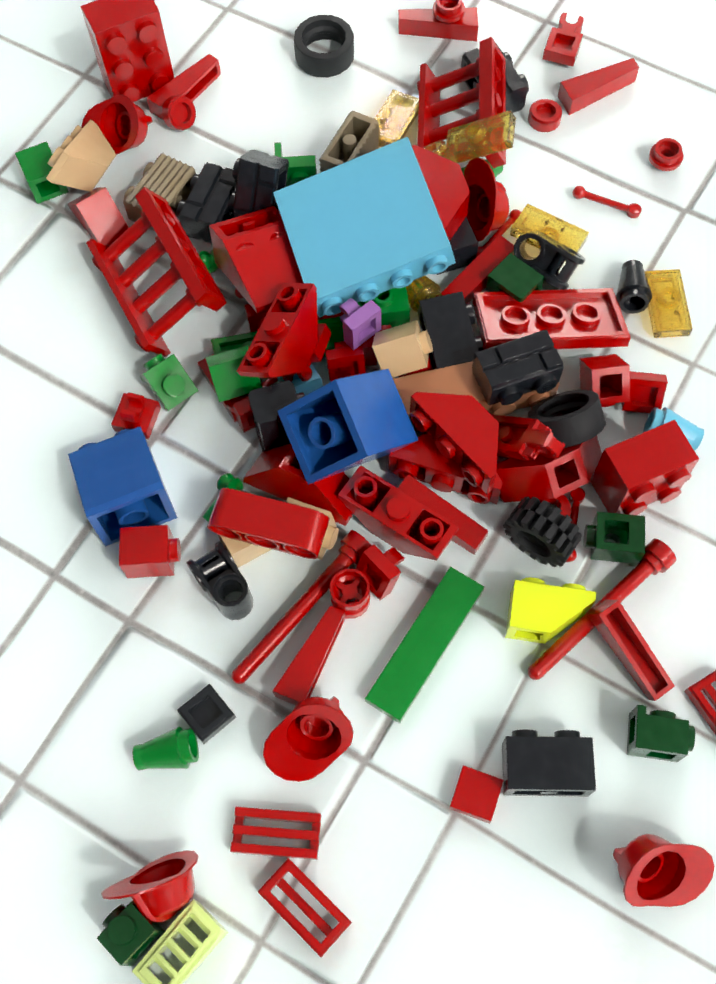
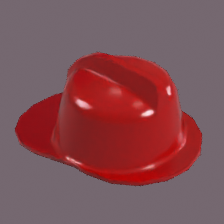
(120, 122)
(487, 199)
(308, 739)
(662, 871)
(160, 886)

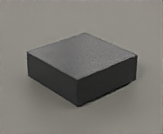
(206, 713)

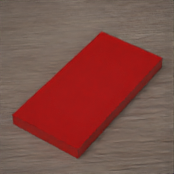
(570, 316)

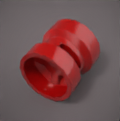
(350, 585)

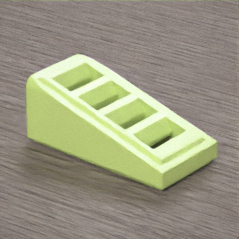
(210, 926)

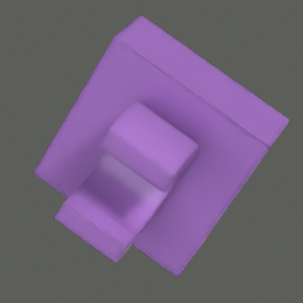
(359, 322)

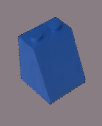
(347, 424)
(120, 484)

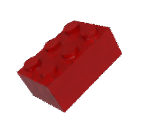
(129, 46)

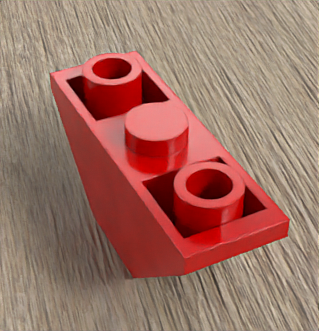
(446, 187)
(286, 334)
(460, 432)
(428, 465)
(281, 475)
(549, 476)
(396, 516)

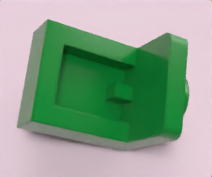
(299, 166)
(168, 381)

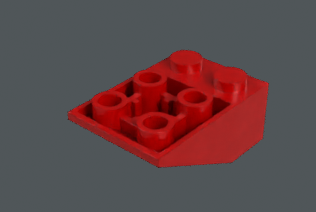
(255, 255)

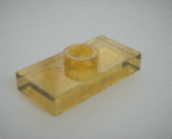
(396, 117)
(481, 137)
(538, 220)
(668, 305)

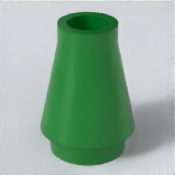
(168, 751)

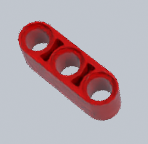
(268, 523)

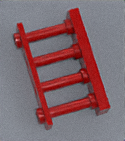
(489, 92)
(185, 265)

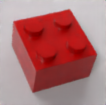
(644, 469)

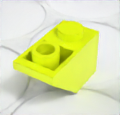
(543, 611)

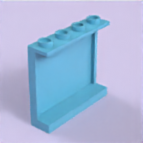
(364, 227)

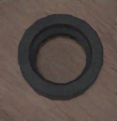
(320, 28)
(571, 415)

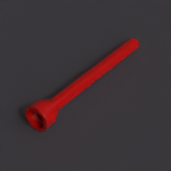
(350, 552)
(657, 559)

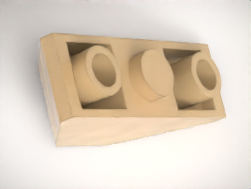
(81, 158)

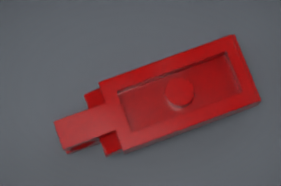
(526, 439)

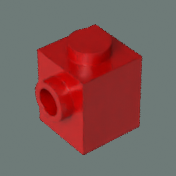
(606, 376)
(148, 551)

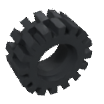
(542, 531)

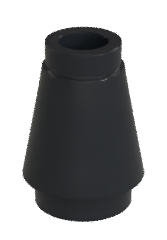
(633, 288)

